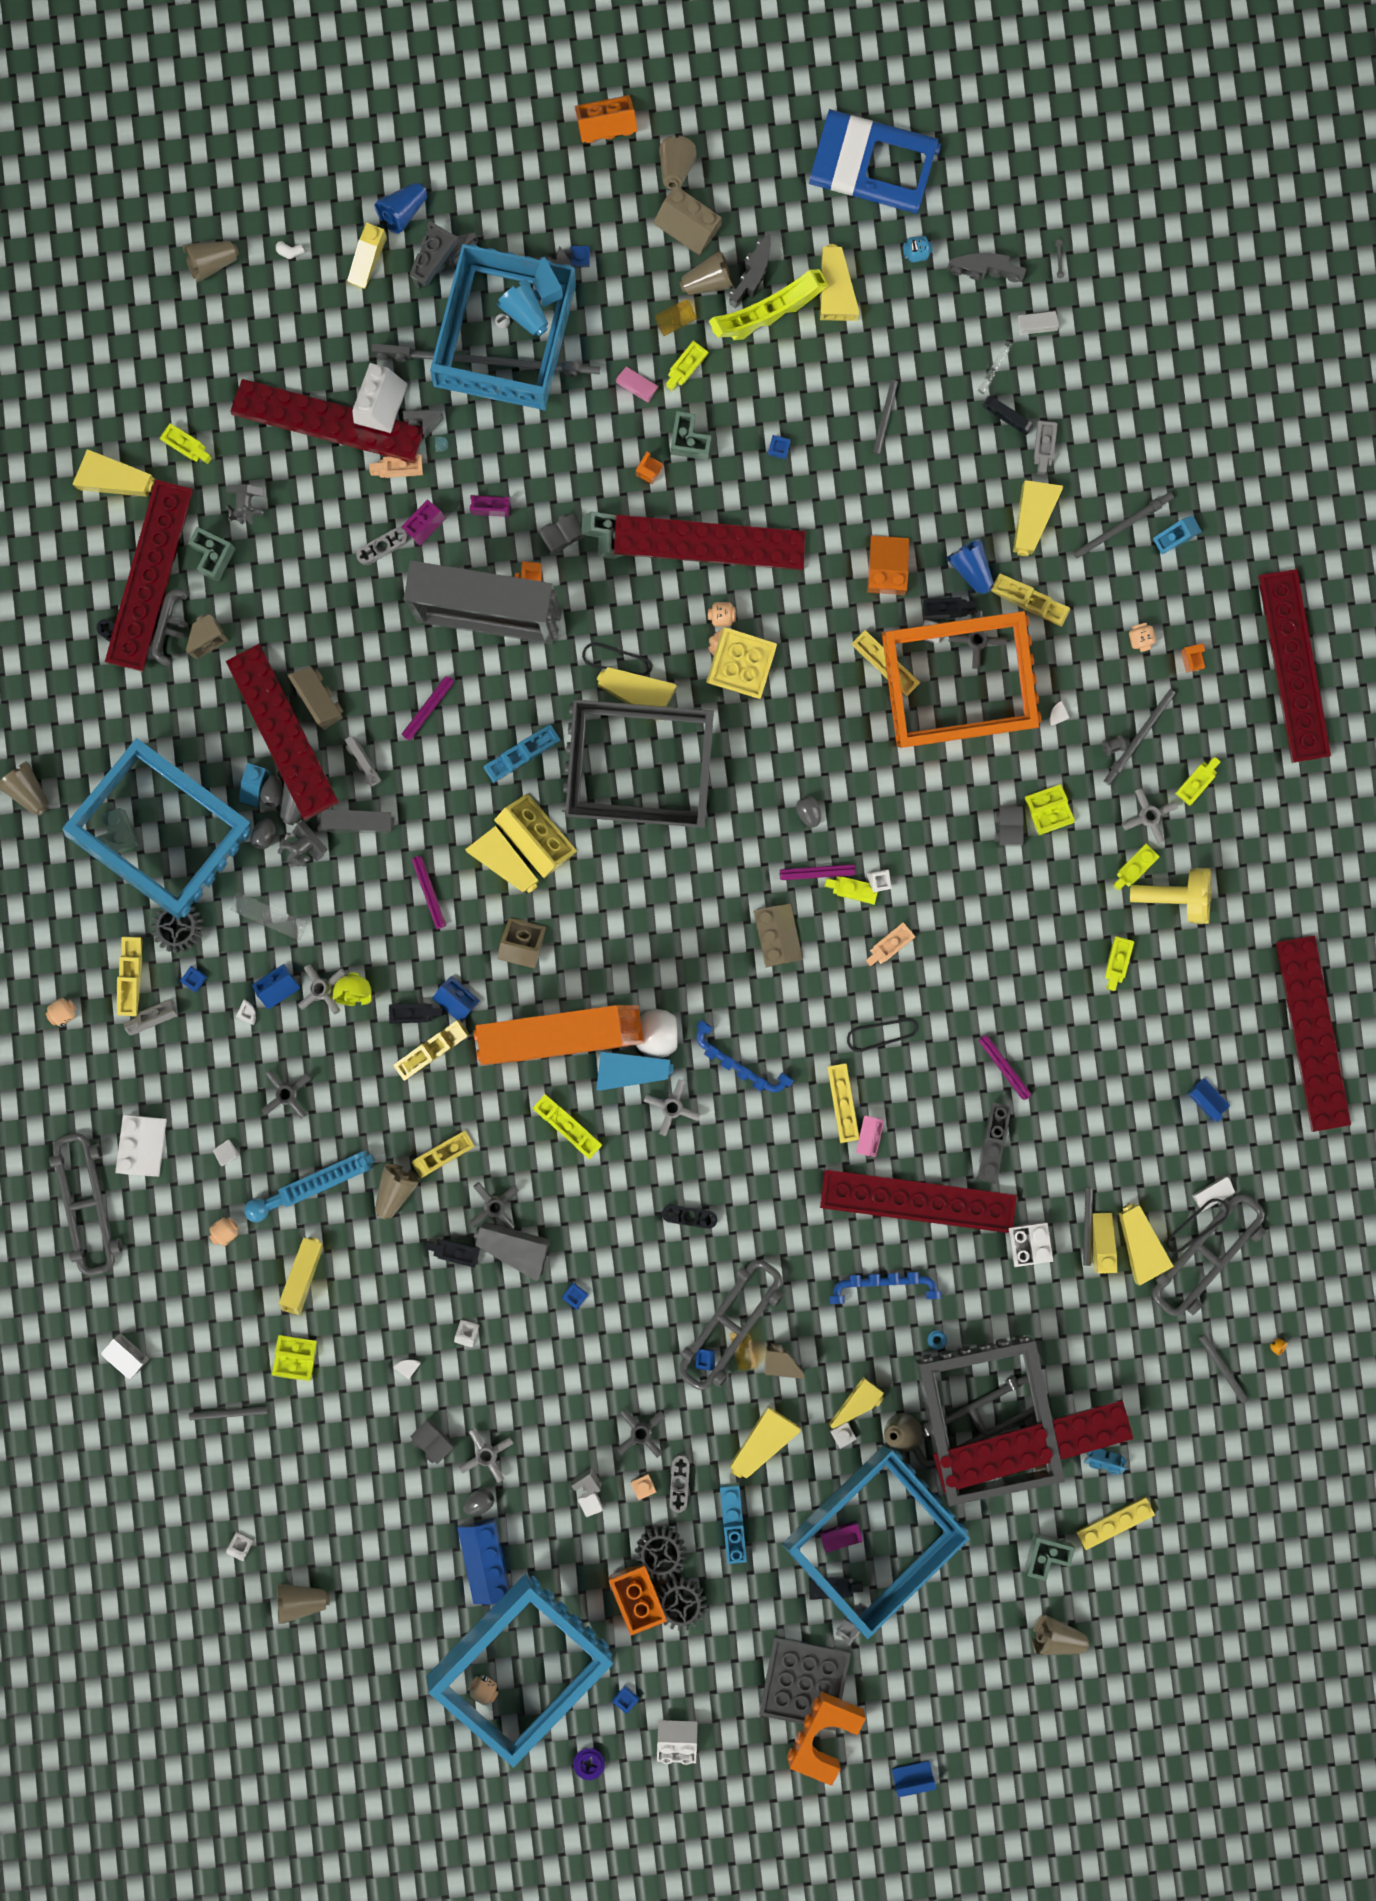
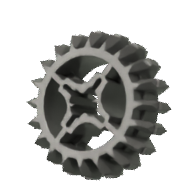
(160, 926)
(644, 1545)
(689, 1601)

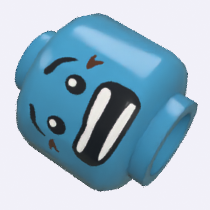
(917, 249)

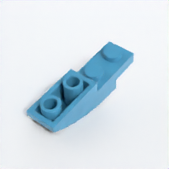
(733, 1523)

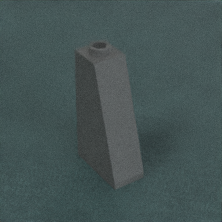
(354, 821)
(517, 1249)

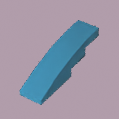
(522, 753)

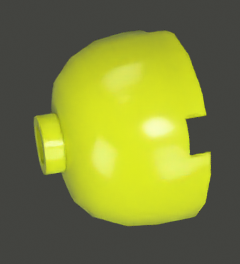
(352, 989)

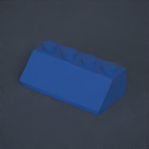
(484, 1561)

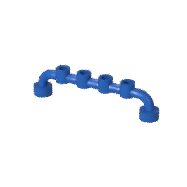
(743, 1072)
(875, 1280)

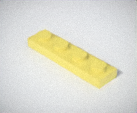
(874, 653)
(843, 1103)
(1115, 1523)

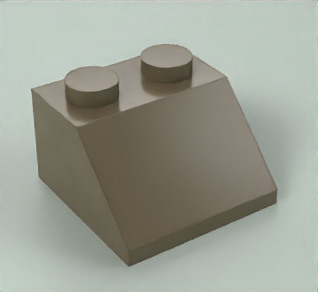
(205, 636)
(521, 943)
(780, 1363)

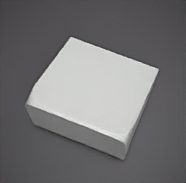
(879, 880)
(225, 1153)
(466, 1333)
(591, 1504)
(239, 1546)

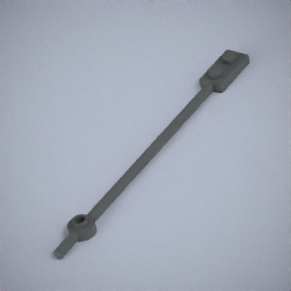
(403, 353)

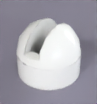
(503, 324)

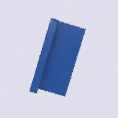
(275, 986)
(455, 999)
(1208, 1100)
(913, 1778)

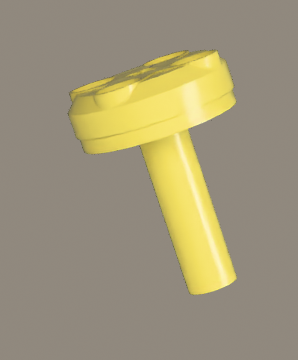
(1196, 895)

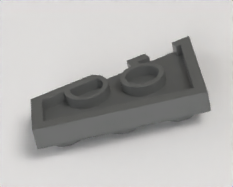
(435, 250)

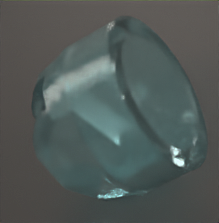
(441, 444)

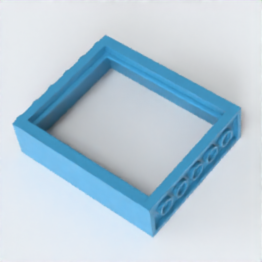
(513, 267)
(179, 905)
(917, 1574)
(483, 1633)

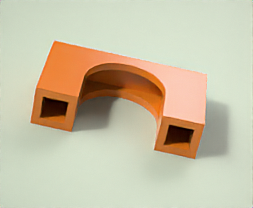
(826, 1712)

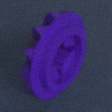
(594, 1771)

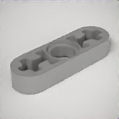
(372, 558)
(673, 1497)

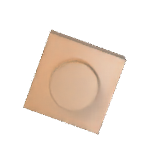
(643, 1486)

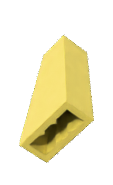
(838, 299)
(107, 475)
(1034, 511)
(636, 688)
(501, 858)
(1143, 1247)
(301, 1276)
(764, 1441)

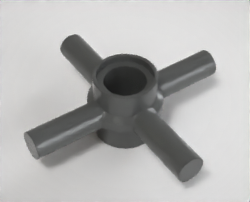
(977, 647)
(280, 1100)
(499, 1212)
(635, 1439)

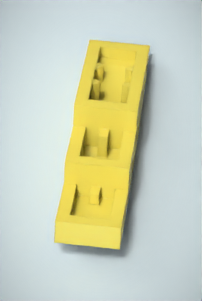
(1030, 600)
(129, 976)
(431, 1050)

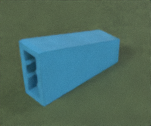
(629, 1070)

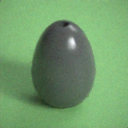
(272, 791)
(809, 811)
(263, 833)
(478, 1502)

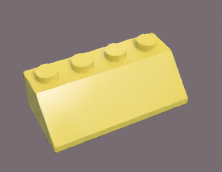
(535, 835)

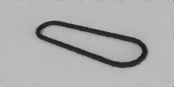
(619, 651)
(884, 1043)
(1201, 1235)

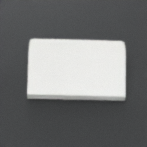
(1038, 323)
(1219, 1189)

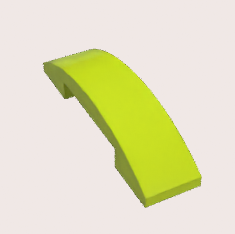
(567, 1126)

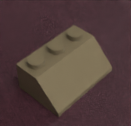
(688, 221)
(316, 697)
(777, 935)

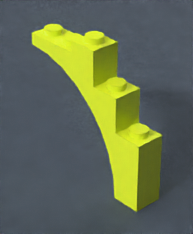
(766, 312)

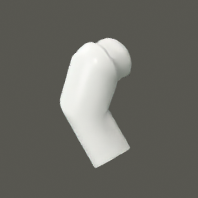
(287, 251)

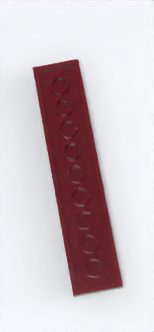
(323, 421)
(709, 542)
(149, 576)
(1294, 666)
(282, 732)
(1313, 1033)
(918, 1201)
(1028, 1447)

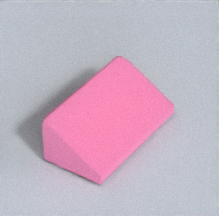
(636, 384)
(870, 1136)

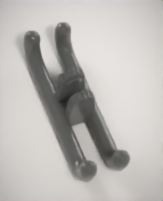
(164, 620)

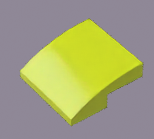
(1049, 809)
(294, 1358)

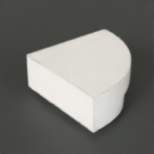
(1058, 714)
(247, 1012)
(407, 1367)

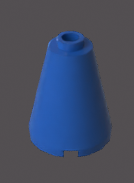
(401, 206)
(973, 566)

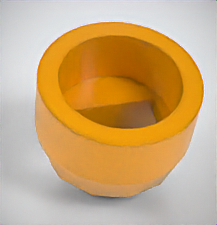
(1279, 1347)

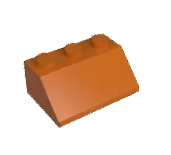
(606, 119)
(637, 1599)

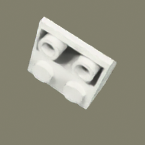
(1030, 1244)
(677, 1742)

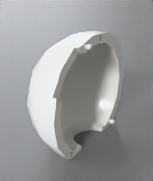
(659, 1033)

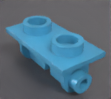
(1113, 1463)

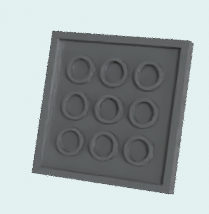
(798, 1675)

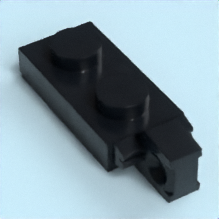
(948, 608)
(413, 1013)
(454, 1252)
(842, 1585)

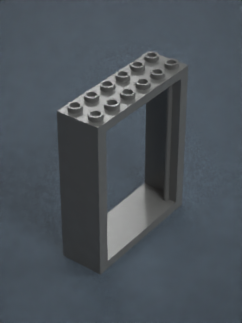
(482, 602)
(572, 786)
(926, 1369)

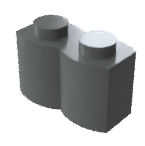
(561, 534)
(1009, 826)
(432, 1441)

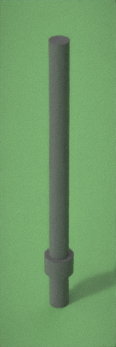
(1154, 505)
(1118, 766)

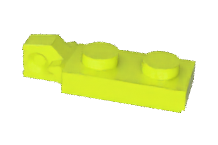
(686, 365)
(184, 444)
(1198, 781)
(1135, 867)
(852, 889)
(1118, 962)

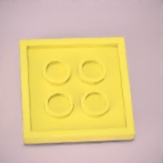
(741, 663)

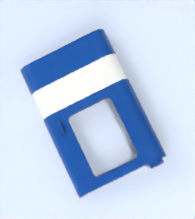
(846, 153)

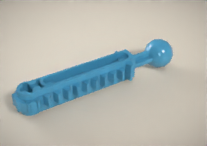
(257, 1209)

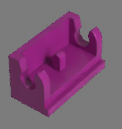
(490, 506)
(423, 522)
(841, 1536)

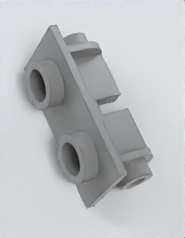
(847, 1629)

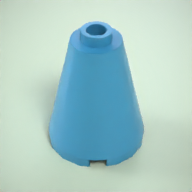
(524, 308)

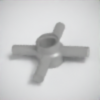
(1142, 816)
(315, 988)
(669, 1116)
(485, 1447)

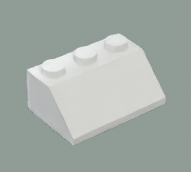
(379, 398)
(141, 1145)

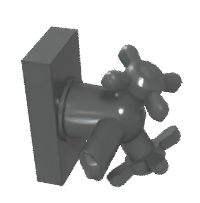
(243, 507)
(306, 842)

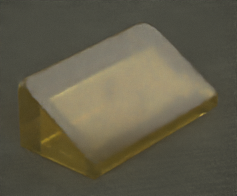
(675, 317)
(745, 1354)

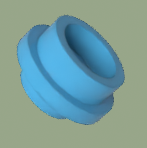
(937, 1346)

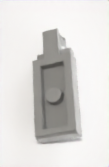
(1044, 445)
(363, 762)
(151, 1017)

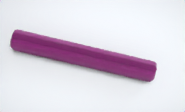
(427, 708)
(817, 872)
(428, 892)
(1004, 1067)

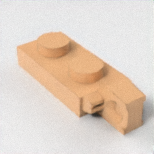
(394, 467)
(890, 944)

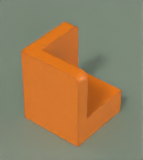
(649, 468)
(531, 571)
(1193, 657)

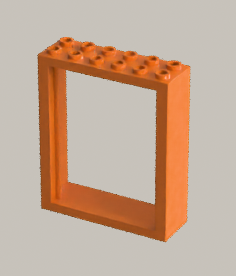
(1030, 698)
(559, 1034)

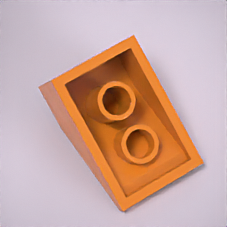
(888, 565)

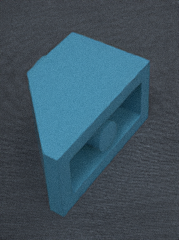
(546, 284)
(1177, 534)
(251, 784)

